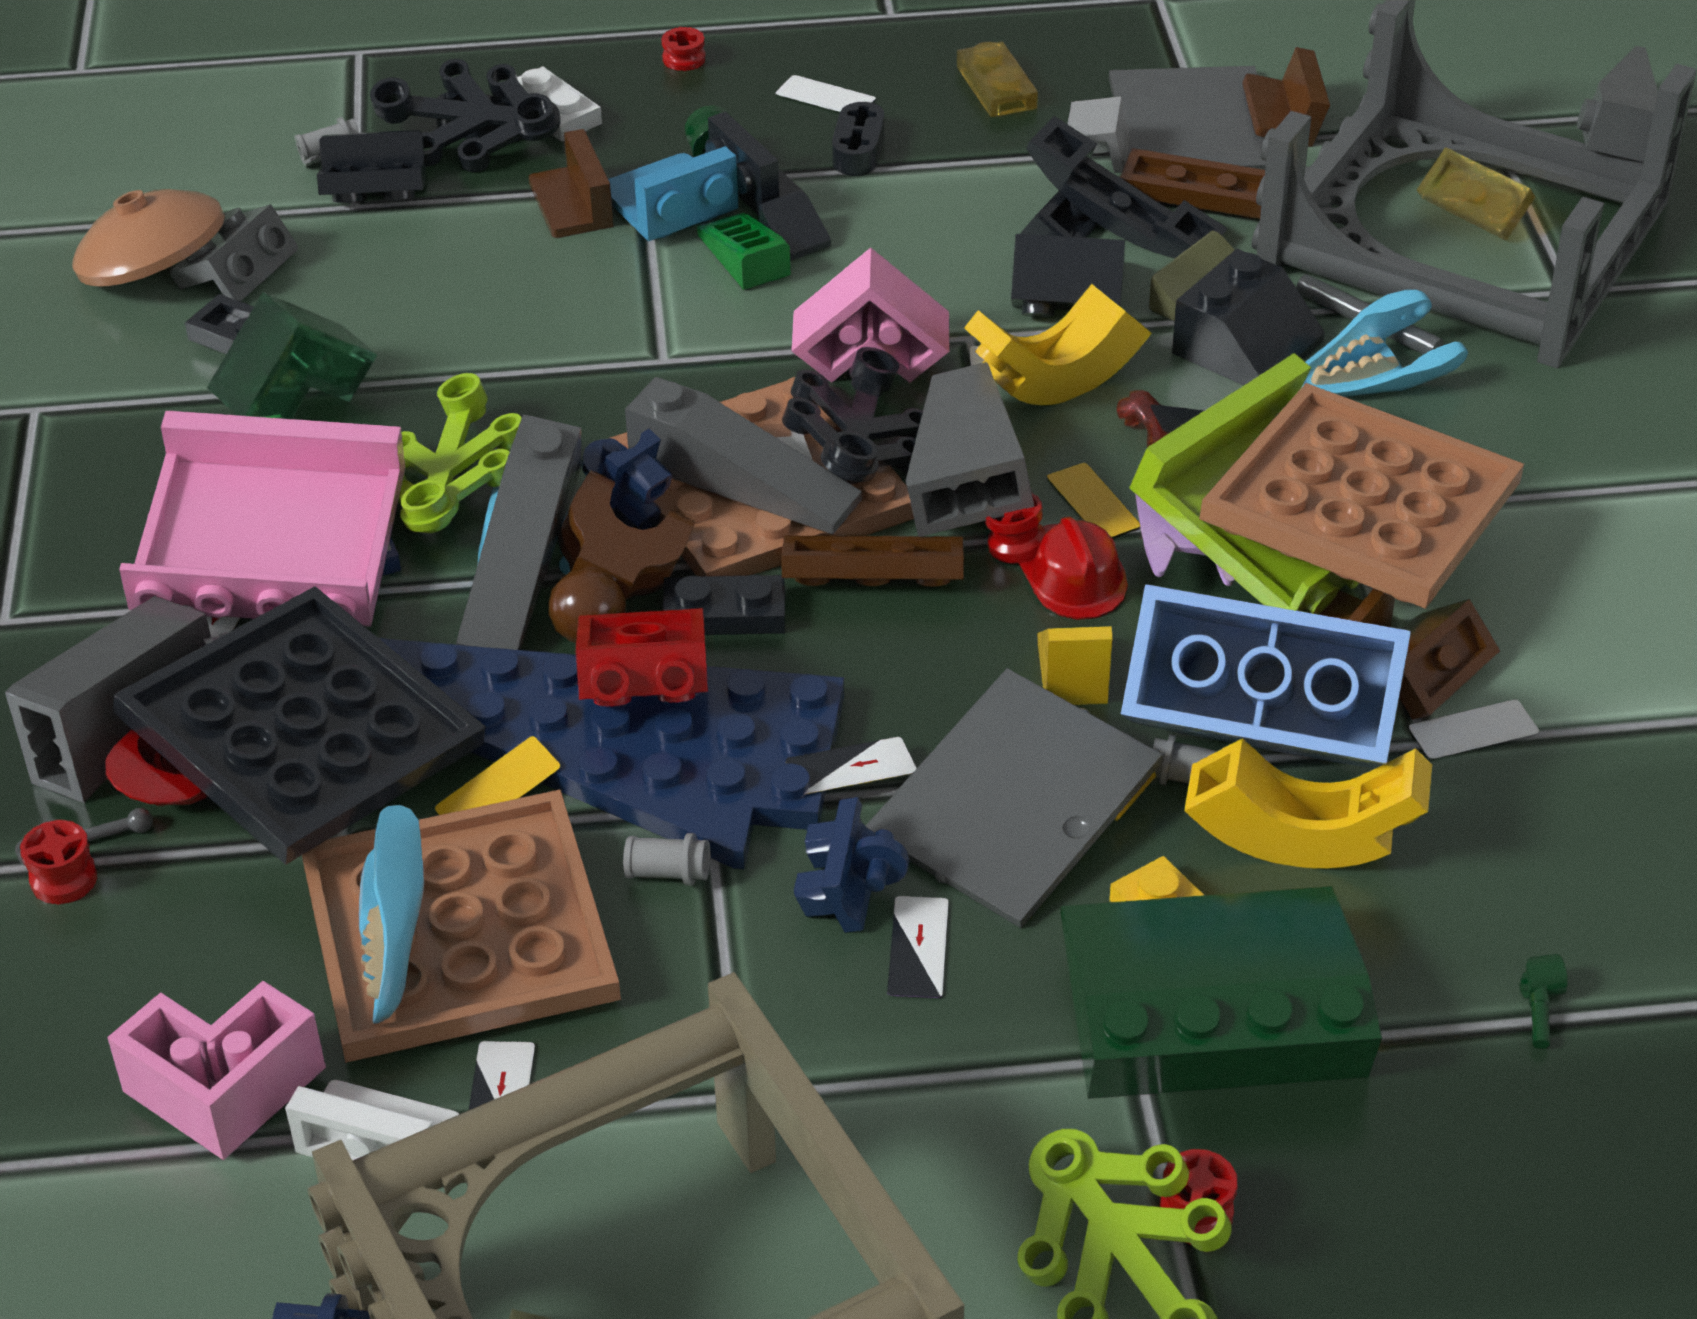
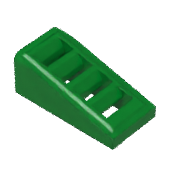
(747, 249)

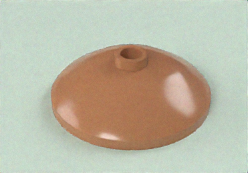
(146, 235)

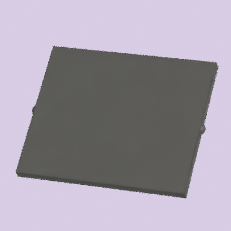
(1190, 113)
(1015, 796)

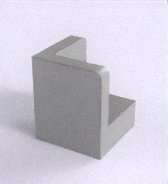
(1105, 124)

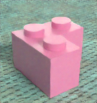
(870, 308)
(218, 1077)

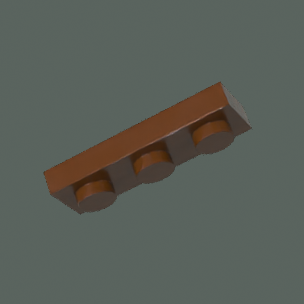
(1197, 181)
(872, 559)

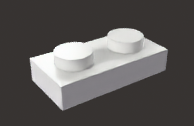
(574, 108)

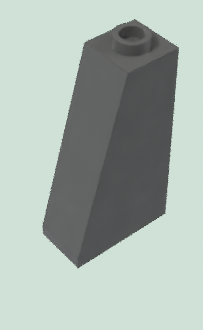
(965, 455)
(68, 703)

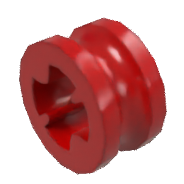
(683, 48)

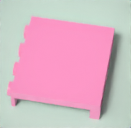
(267, 512)

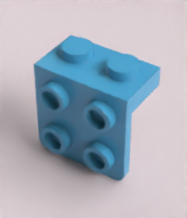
(676, 192)

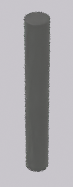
(1351, 306)

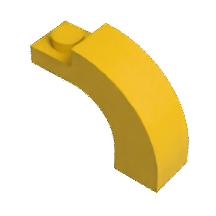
(1067, 358)
(1303, 821)

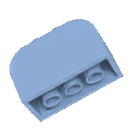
(1265, 676)

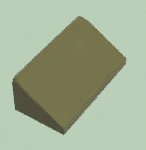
(1186, 271)

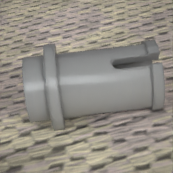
(308, 143)
(1177, 759)
(667, 858)

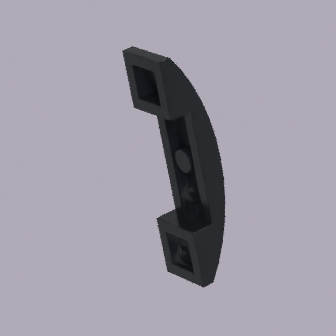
(1109, 200)

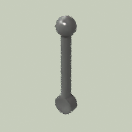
(138, 820)

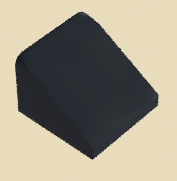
(796, 222)

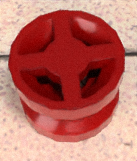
(1016, 534)
(58, 862)
(1209, 1178)

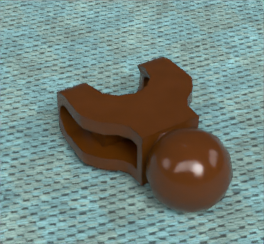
(610, 558)

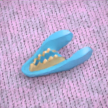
(1363, 363)
(390, 907)

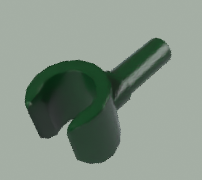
(1543, 978)

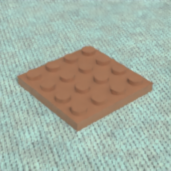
(1363, 494)
(745, 540)
(498, 932)

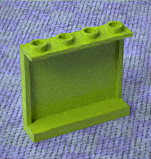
(1197, 455)

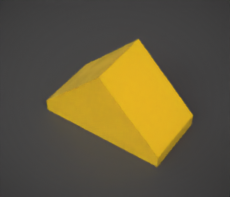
(1076, 663)

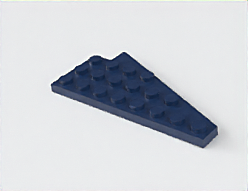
(658, 764)

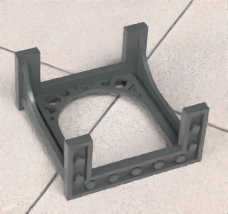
(1414, 105)

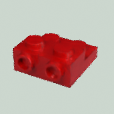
(641, 656)

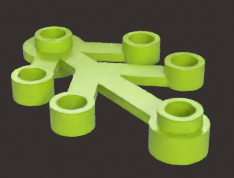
(435, 501)
(1114, 1227)

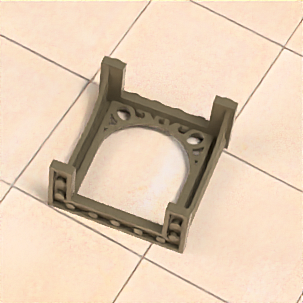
(756, 1088)

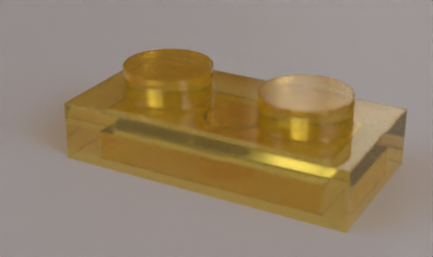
(997, 79)
(1476, 193)

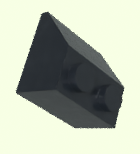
(1057, 271)
(1244, 319)

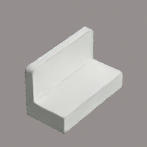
(357, 1116)

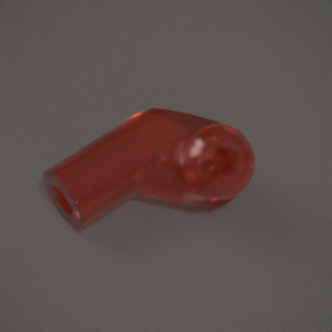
(1136, 410)

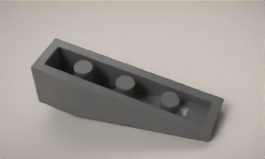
(1621, 109)
(735, 458)
(522, 533)

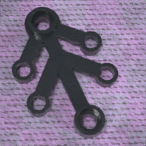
(529, 118)
(852, 452)

